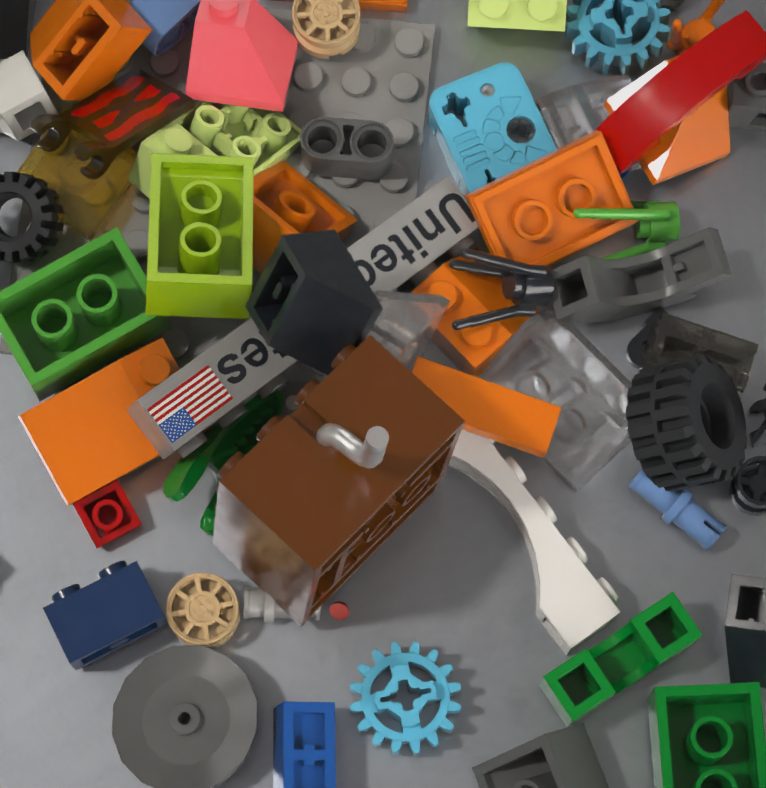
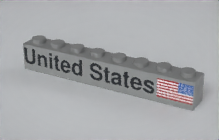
(243, 363)

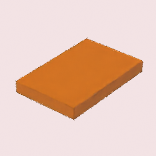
(532, 208)

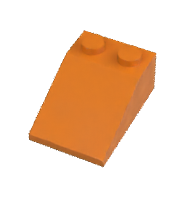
(86, 430)

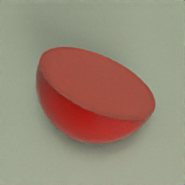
(339, 610)

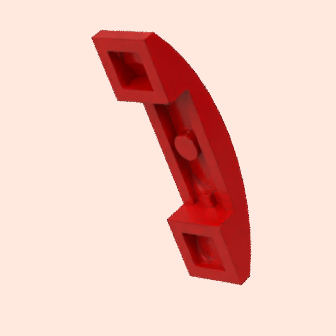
(682, 88)

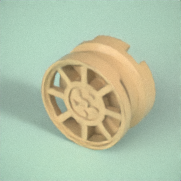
(326, 26)
(203, 610)

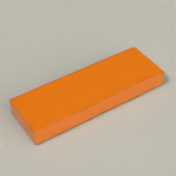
(491, 408)

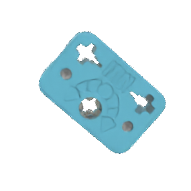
(493, 109)

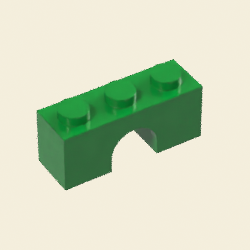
(620, 660)

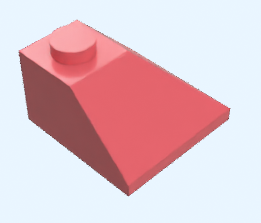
(240, 56)

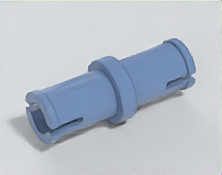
(680, 509)

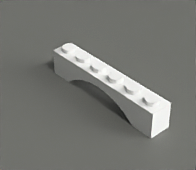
(567, 595)

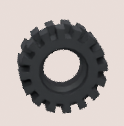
(43, 222)

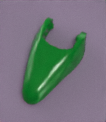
(219, 448)

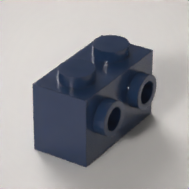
(104, 614)

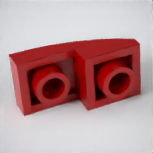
(107, 513)

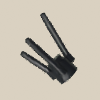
(521, 283)

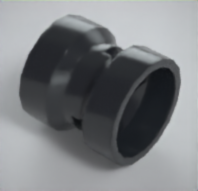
(751, 475)

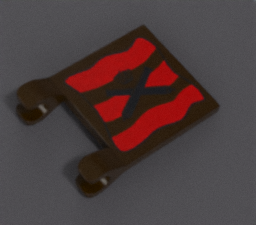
(113, 119)

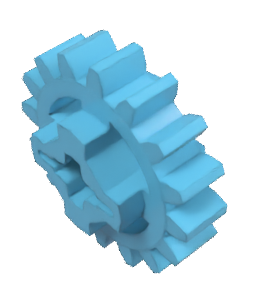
(602, 37)
(400, 674)

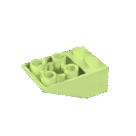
(220, 131)

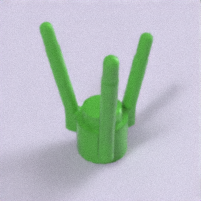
(656, 223)

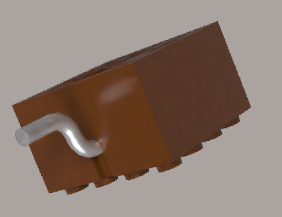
(333, 478)

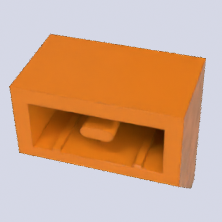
(85, 44)

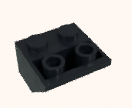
(313, 299)
(746, 629)

